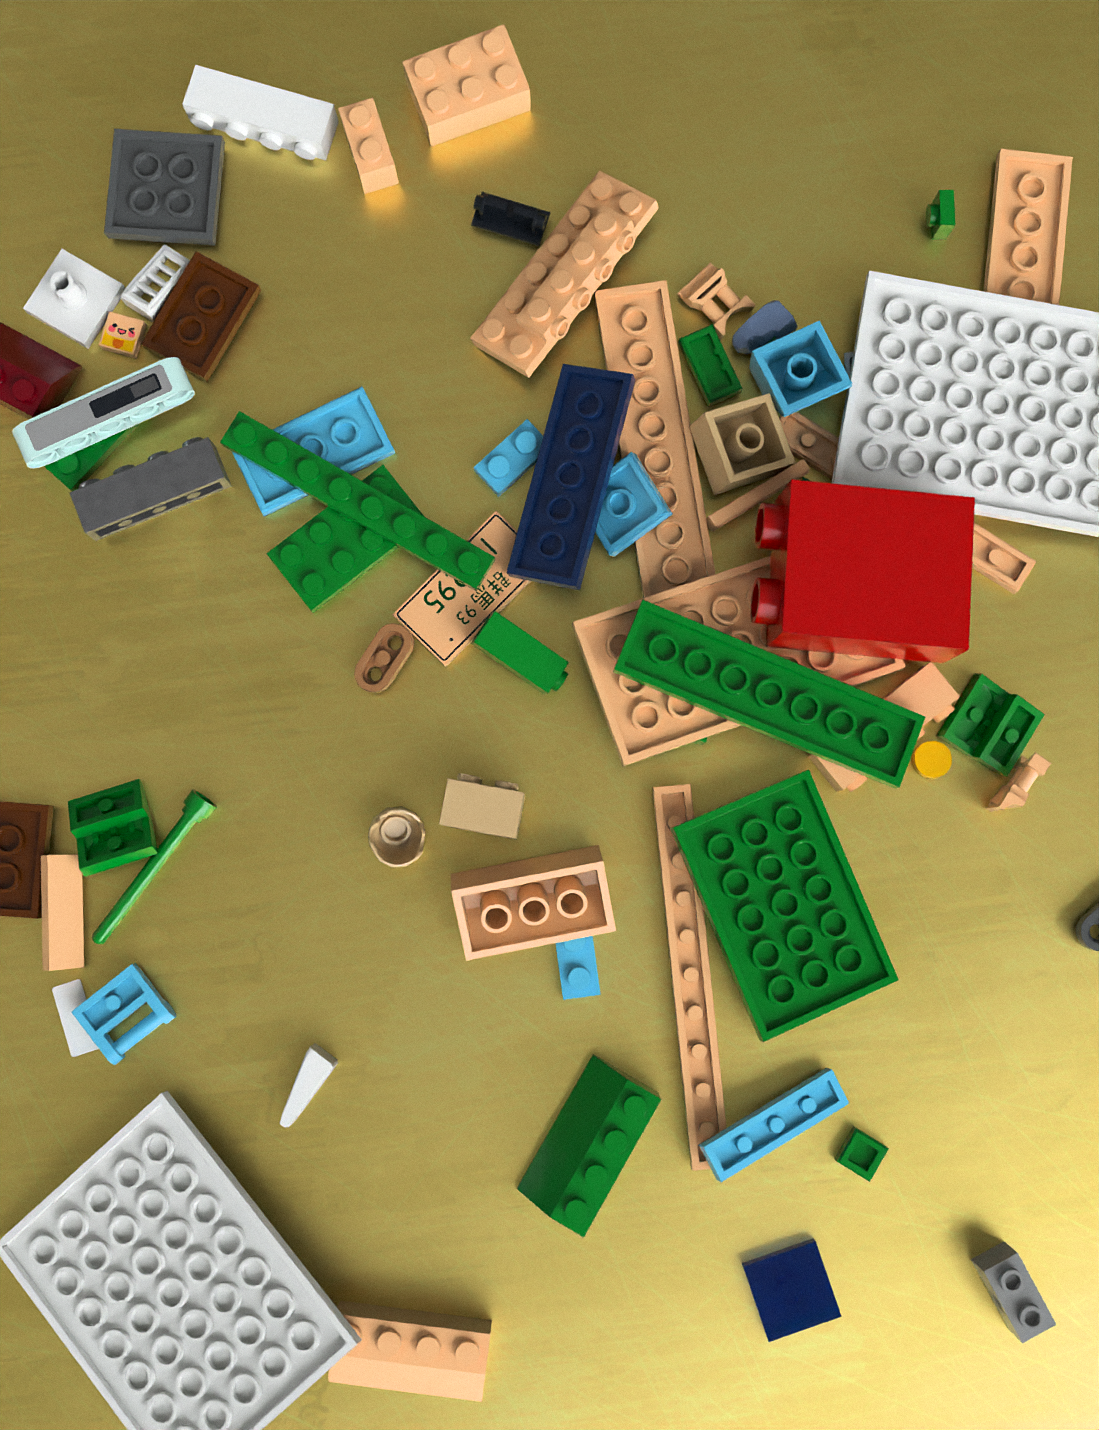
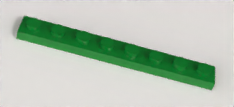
(358, 501)

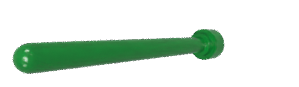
(195, 810)

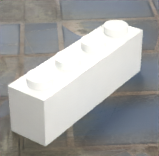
(260, 113)

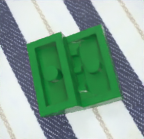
(990, 724)
(112, 827)

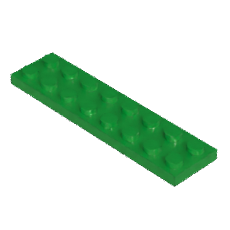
(769, 694)

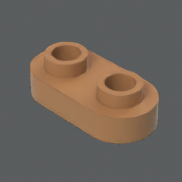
(381, 655)

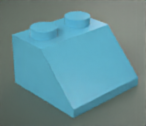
(799, 369)

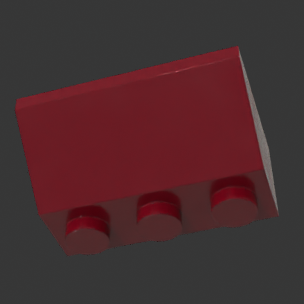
(32, 374)

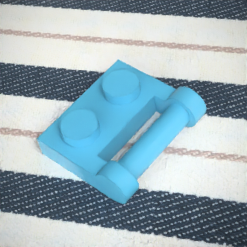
(117, 1002)

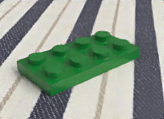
(335, 550)

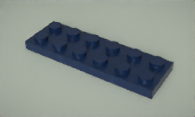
(571, 476)

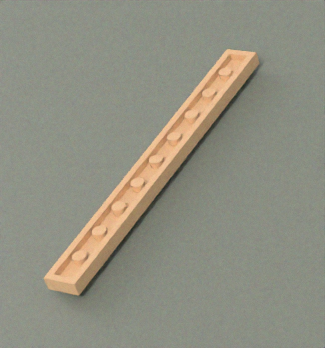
(689, 978)

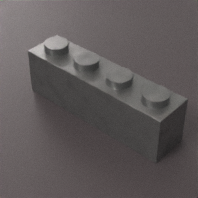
(150, 488)

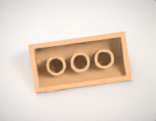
(532, 902)
(415, 1351)

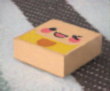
(122, 335)

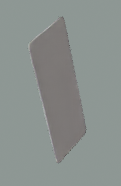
(67, 998)

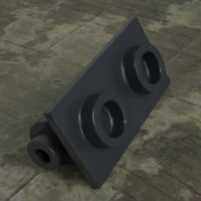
(510, 218)

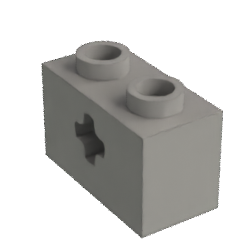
(1013, 1292)

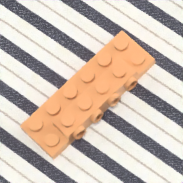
(564, 273)

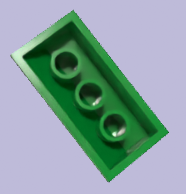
(588, 1145)

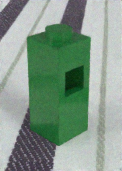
(521, 654)

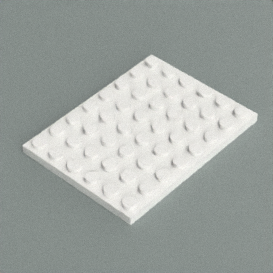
(975, 402)
(175, 1284)

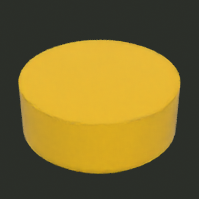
(931, 759)

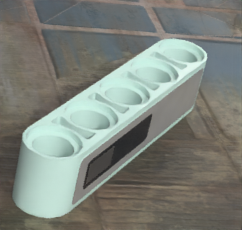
(103, 412)

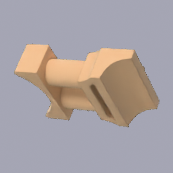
(704, 287)
(1015, 792)

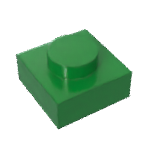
(941, 215)

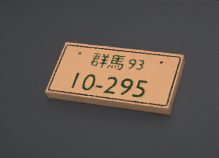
(448, 613)

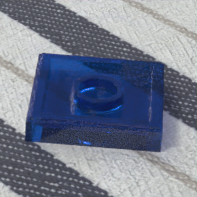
(791, 1290)

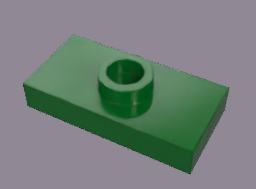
(710, 365)

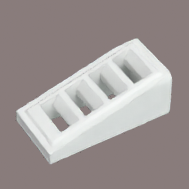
(140, 284)
(312, 1074)

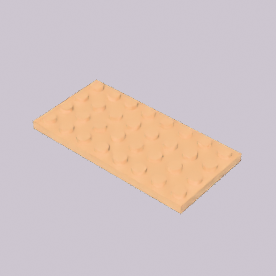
(652, 722)

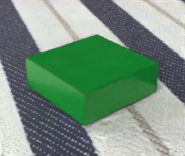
(861, 1153)

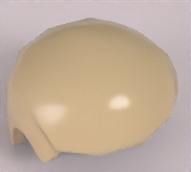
(396, 836)

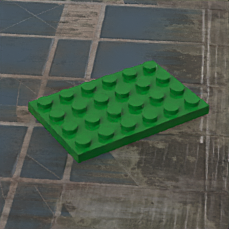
(784, 905)

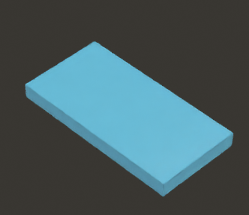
(339, 432)

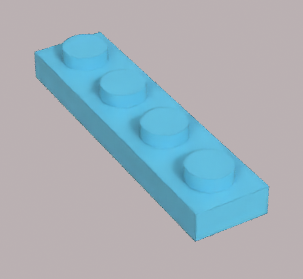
(773, 1124)

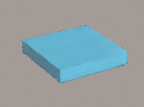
(629, 506)

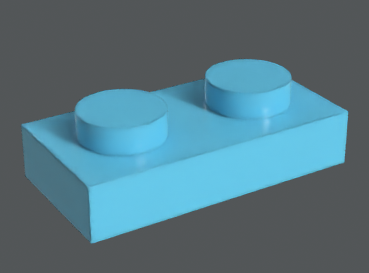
(510, 458)
(578, 968)

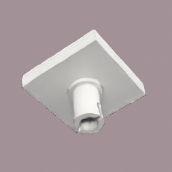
(74, 298)

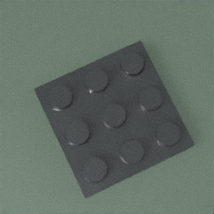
(164, 187)

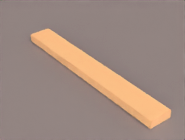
(990, 554)

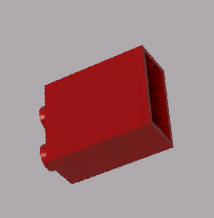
(866, 571)

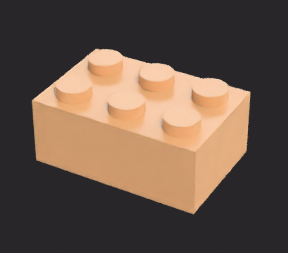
(467, 85)

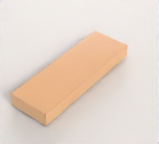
(756, 495)
(62, 912)

